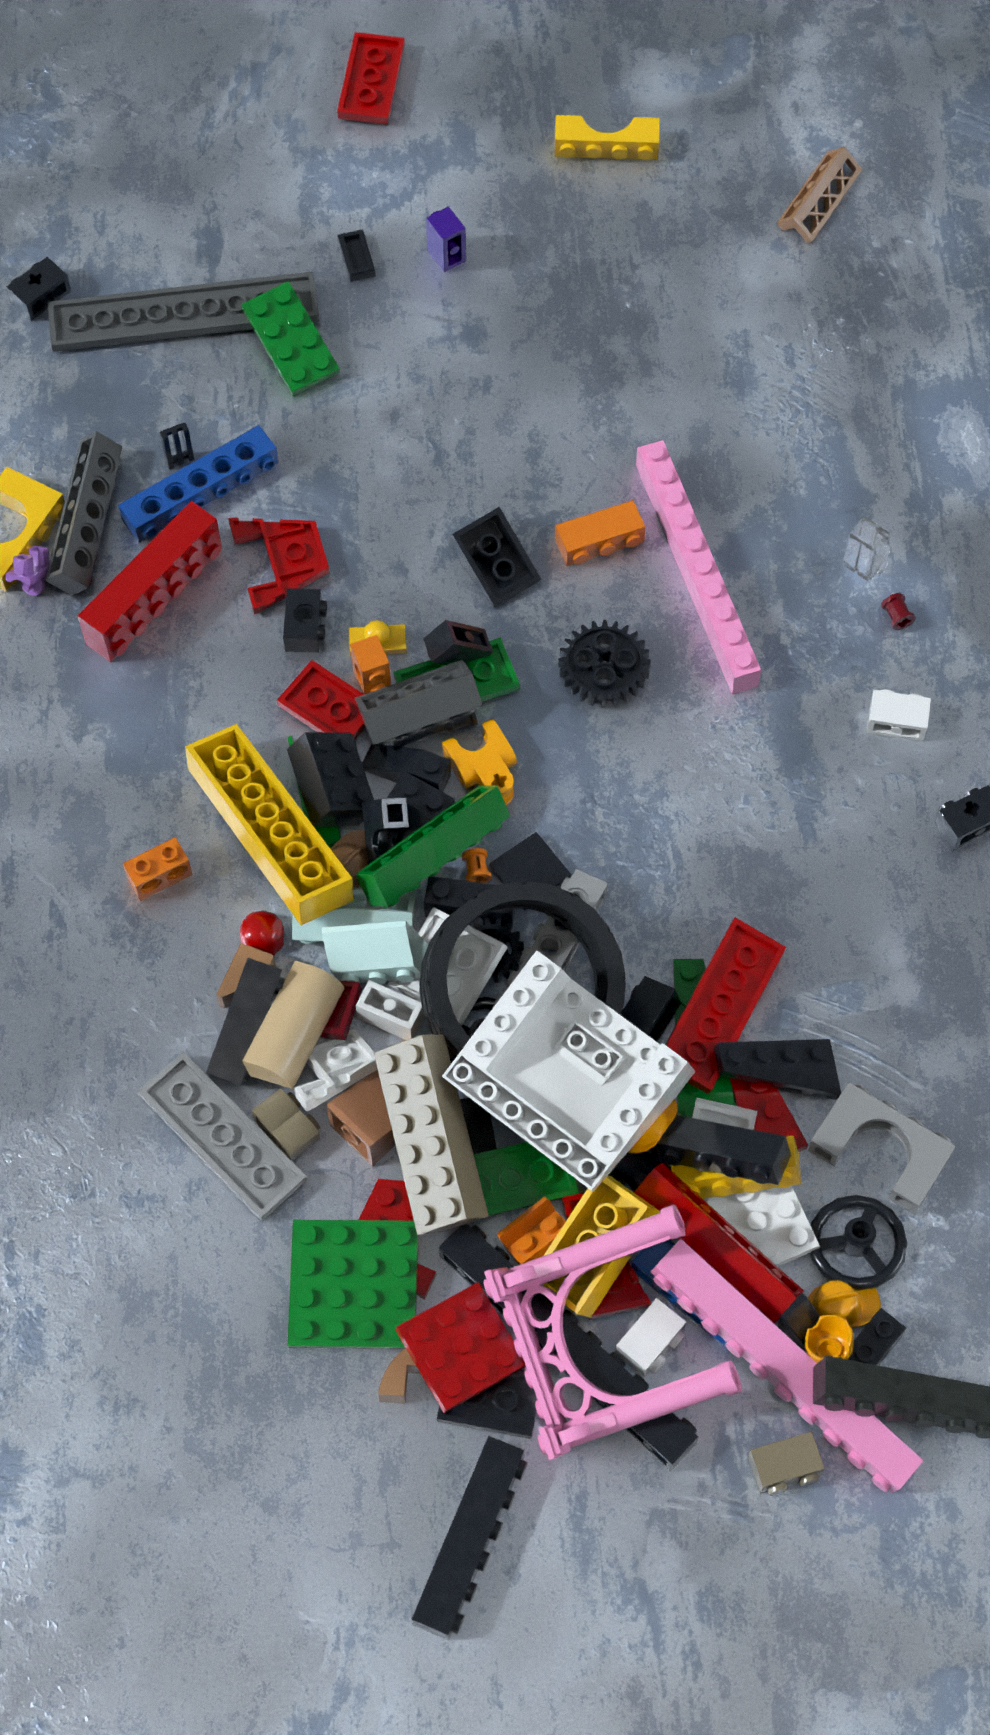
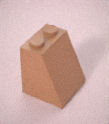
(363, 1118)

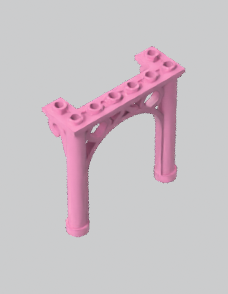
(629, 1410)

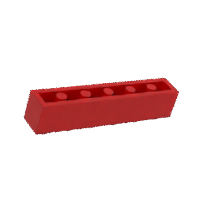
(722, 1244)

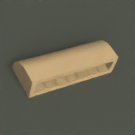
(293, 1025)

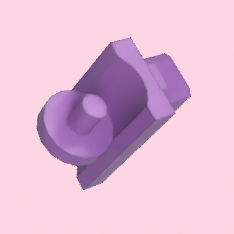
(31, 570)

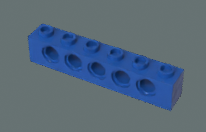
(204, 471)

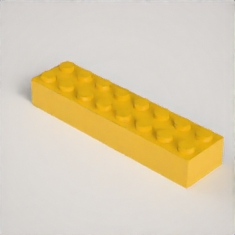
(269, 824)

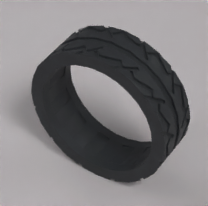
(541, 897)

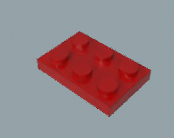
(323, 701)

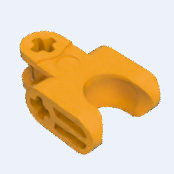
(485, 765)

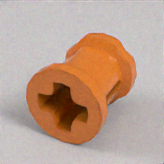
(476, 865)

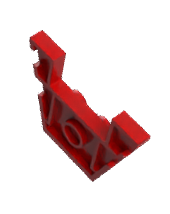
(293, 553)
(391, 1203)

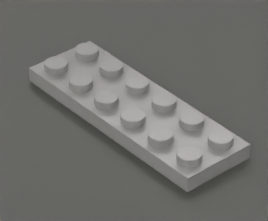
(222, 1136)

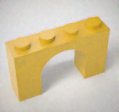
(40, 507)

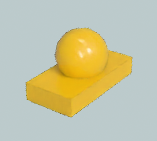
(391, 636)

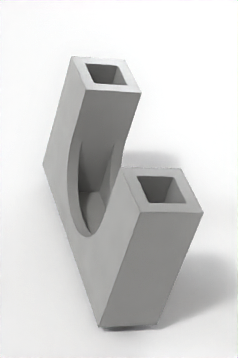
(858, 1112)

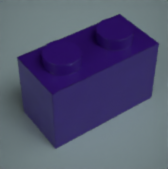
(446, 239)

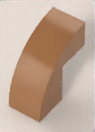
(394, 1381)

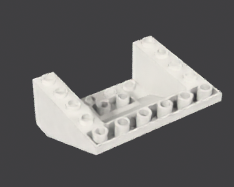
(567, 1072)

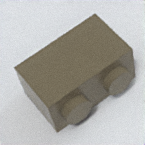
(786, 1463)

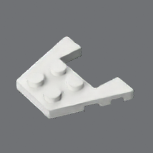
(337, 1066)

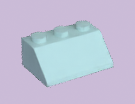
(374, 952)

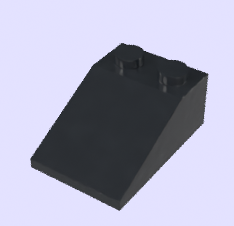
(494, 557)
(422, 801)

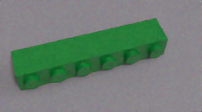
(433, 846)

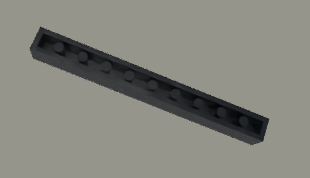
(664, 1436)

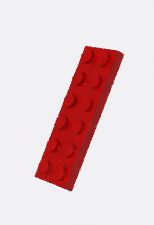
(724, 999)

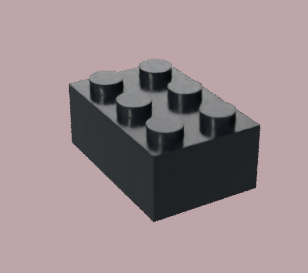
(330, 778)

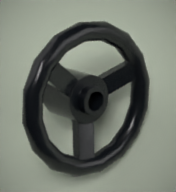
(859, 1240)

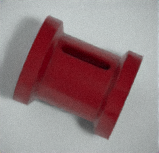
(898, 611)

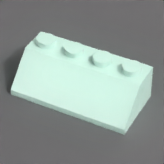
(356, 913)

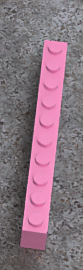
(698, 568)
(783, 1364)

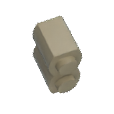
(286, 1124)

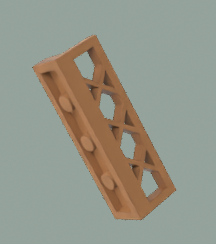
(819, 187)

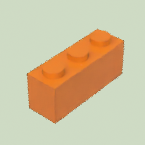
(600, 533)

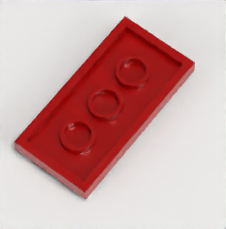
(371, 78)

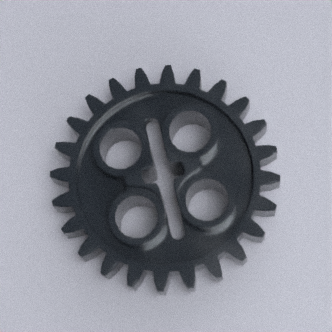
(604, 663)

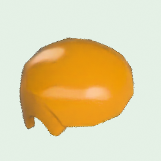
(829, 1337)

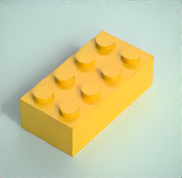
(597, 1213)

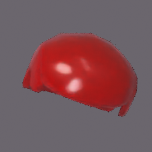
(262, 931)

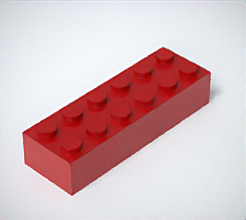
(150, 582)

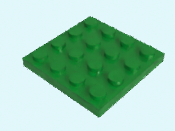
(351, 1283)

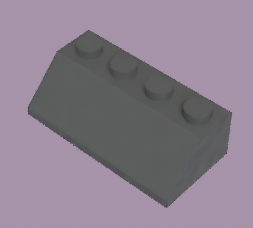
(419, 702)

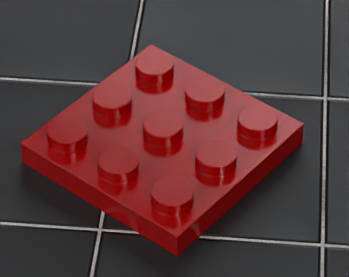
(460, 1347)

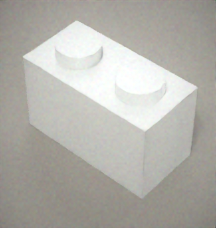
(898, 715)
(389, 1010)
(651, 1338)

